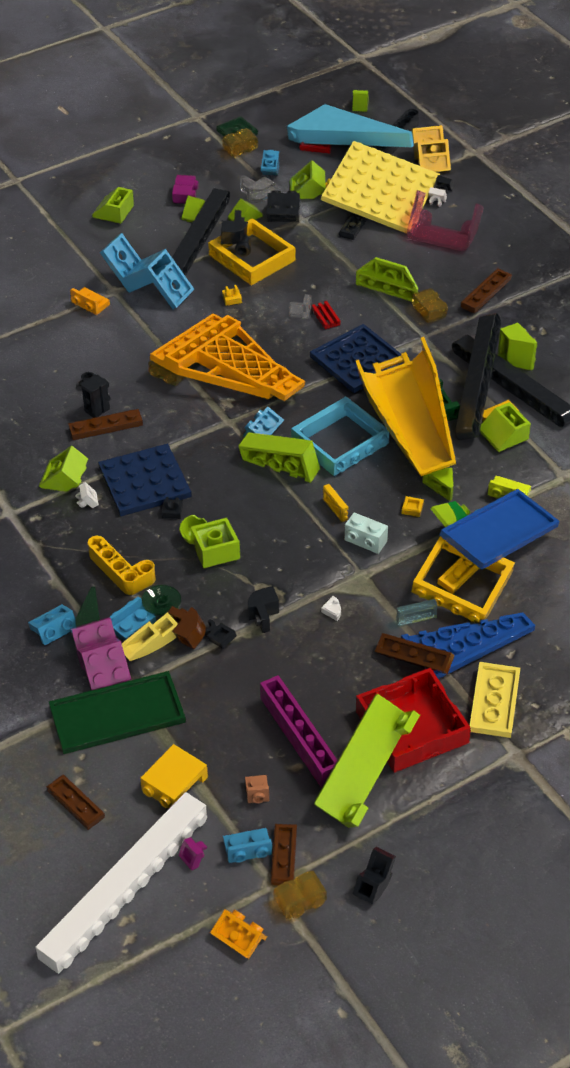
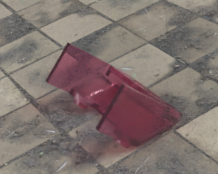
(422, 230)

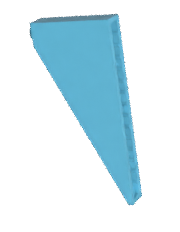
(342, 127)

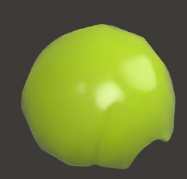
(185, 525)

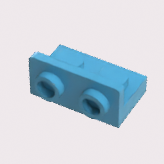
(265, 423)
(131, 619)
(53, 624)
(247, 845)

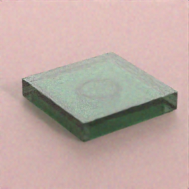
(234, 126)

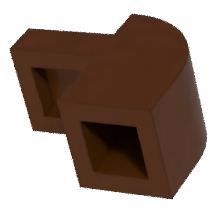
(189, 628)

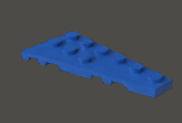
(474, 640)

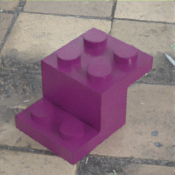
(100, 654)

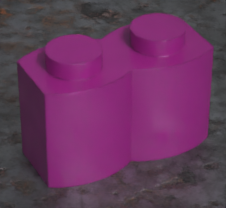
(184, 186)

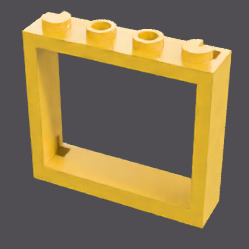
(254, 274)
(451, 602)

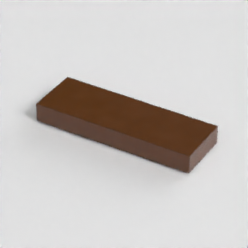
(75, 802)
(283, 853)

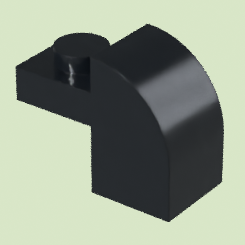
(234, 230)
(262, 605)
(376, 877)

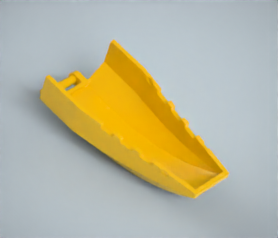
(412, 408)

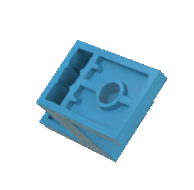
(155, 269)

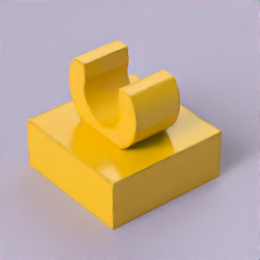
(231, 296)

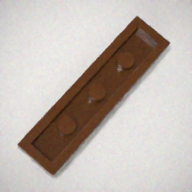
(486, 290)
(105, 424)
(414, 653)

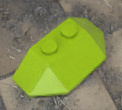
(387, 278)

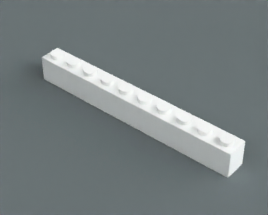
(121, 883)

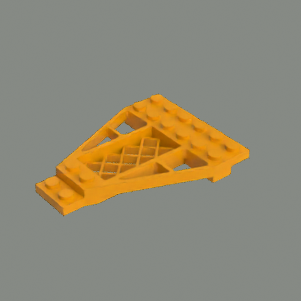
(215, 335)

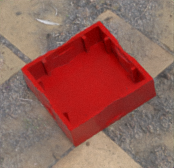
(438, 726)

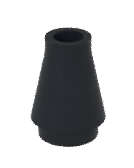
(243, 247)

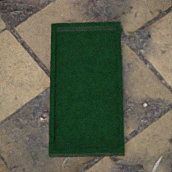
(116, 712)

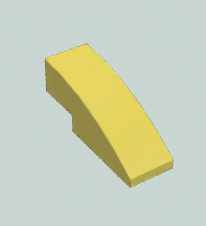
(150, 638)

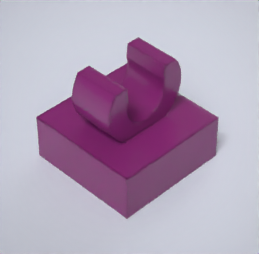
(192, 852)

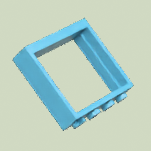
(333, 413)

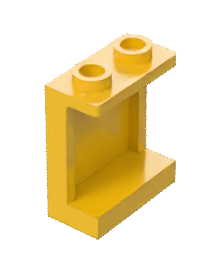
(172, 776)

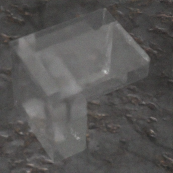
(301, 310)

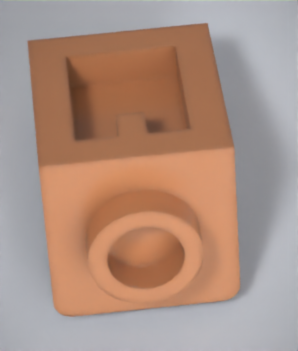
(257, 789)

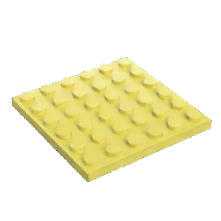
(378, 186)

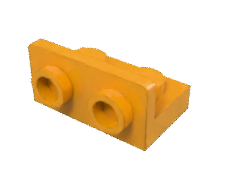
(89, 300)
(238, 933)

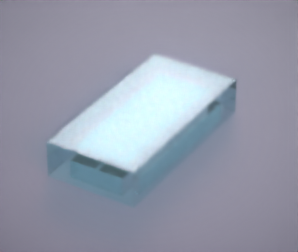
(416, 612)

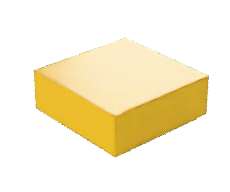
(412, 506)

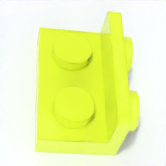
(501, 486)

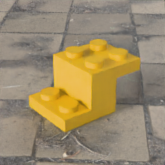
(431, 148)

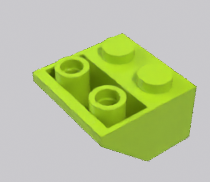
(115, 205)
(517, 346)
(505, 427)

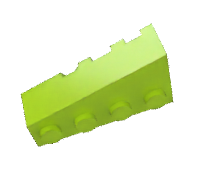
(281, 453)

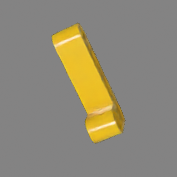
(127, 577)

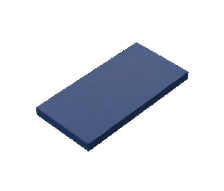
(499, 528)

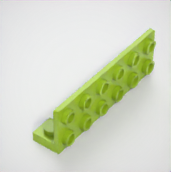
(363, 761)

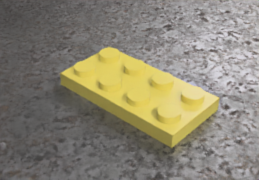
(494, 699)

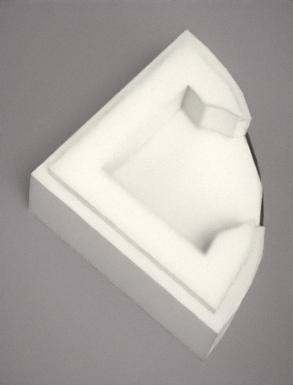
(332, 608)

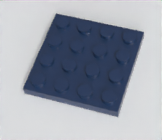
(359, 344)
(144, 479)

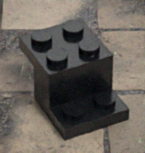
(283, 206)

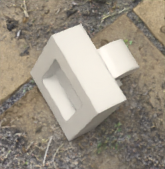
(438, 195)
(87, 496)

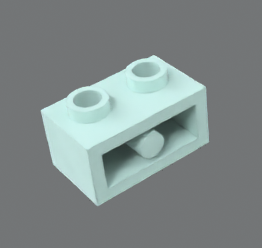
(366, 533)

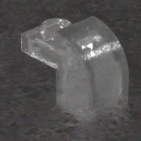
(256, 191)

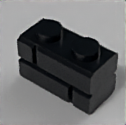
(95, 395)

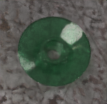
(160, 599)

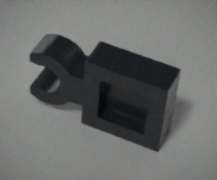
(220, 635)

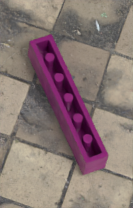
(298, 728)

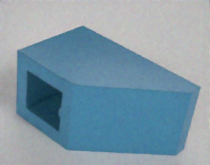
(270, 162)

